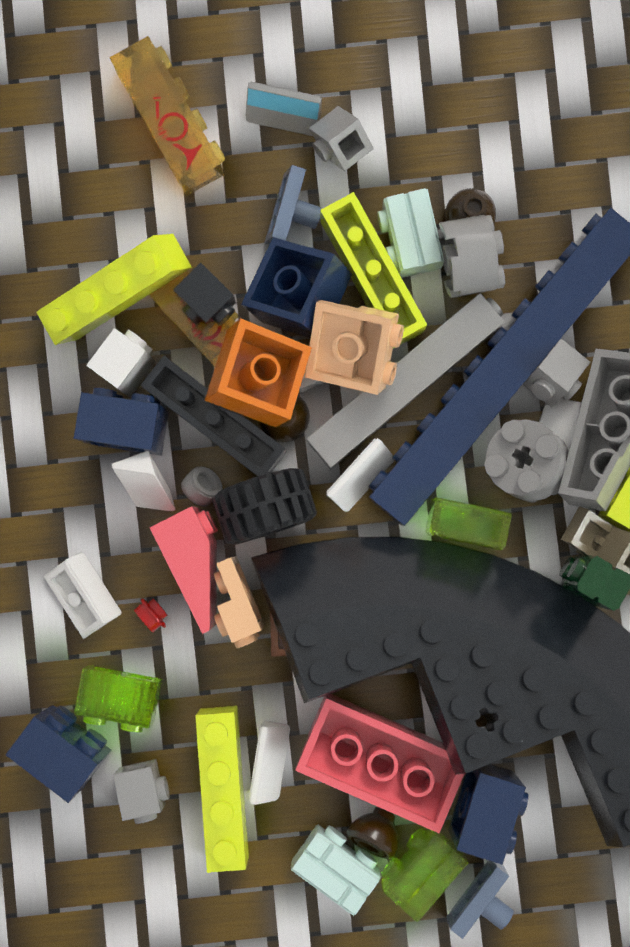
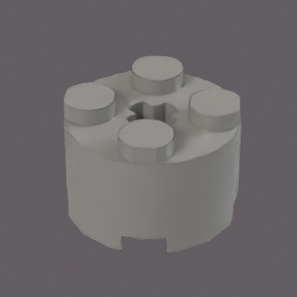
(471, 255)
(509, 451)

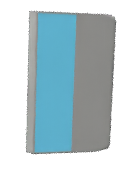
(282, 108)

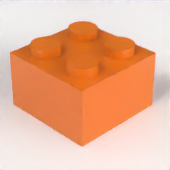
(258, 373)

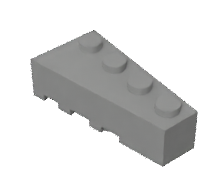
(601, 436)

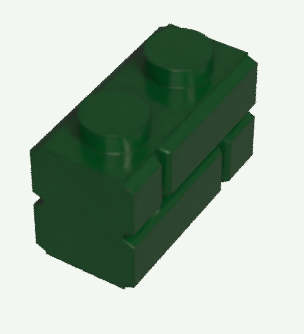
(595, 581)

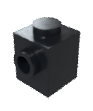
(205, 298)

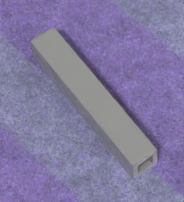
(413, 376)

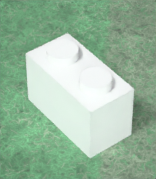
(123, 361)

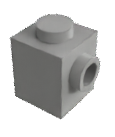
(340, 138)
(557, 374)
(141, 791)

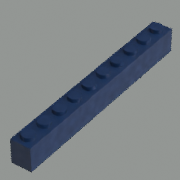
(504, 369)

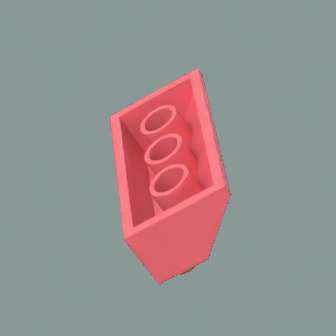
(380, 762)

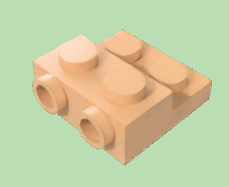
(353, 346)
(240, 614)

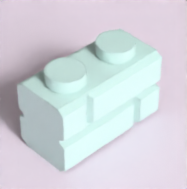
(411, 233)
(336, 868)

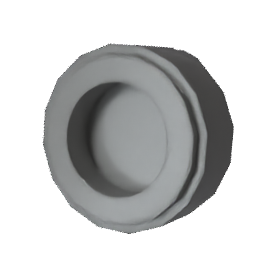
(201, 486)

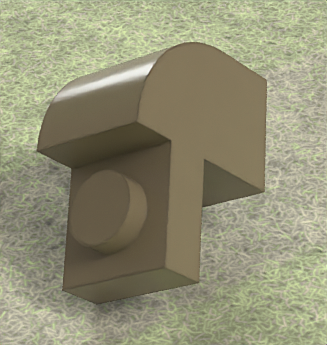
(596, 537)

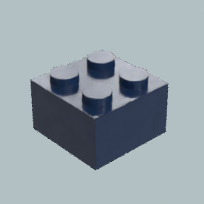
(292, 282)
(121, 423)
(59, 751)
(488, 812)

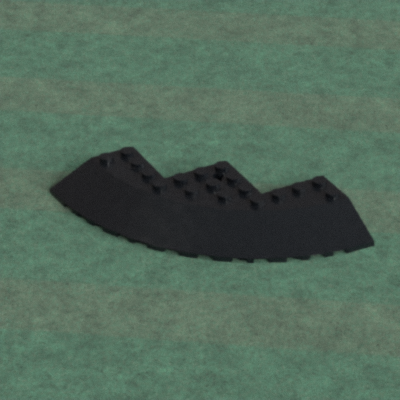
(480, 643)

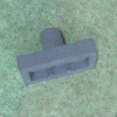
(290, 208)
(481, 900)

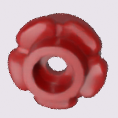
(151, 614)

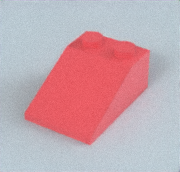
(192, 558)

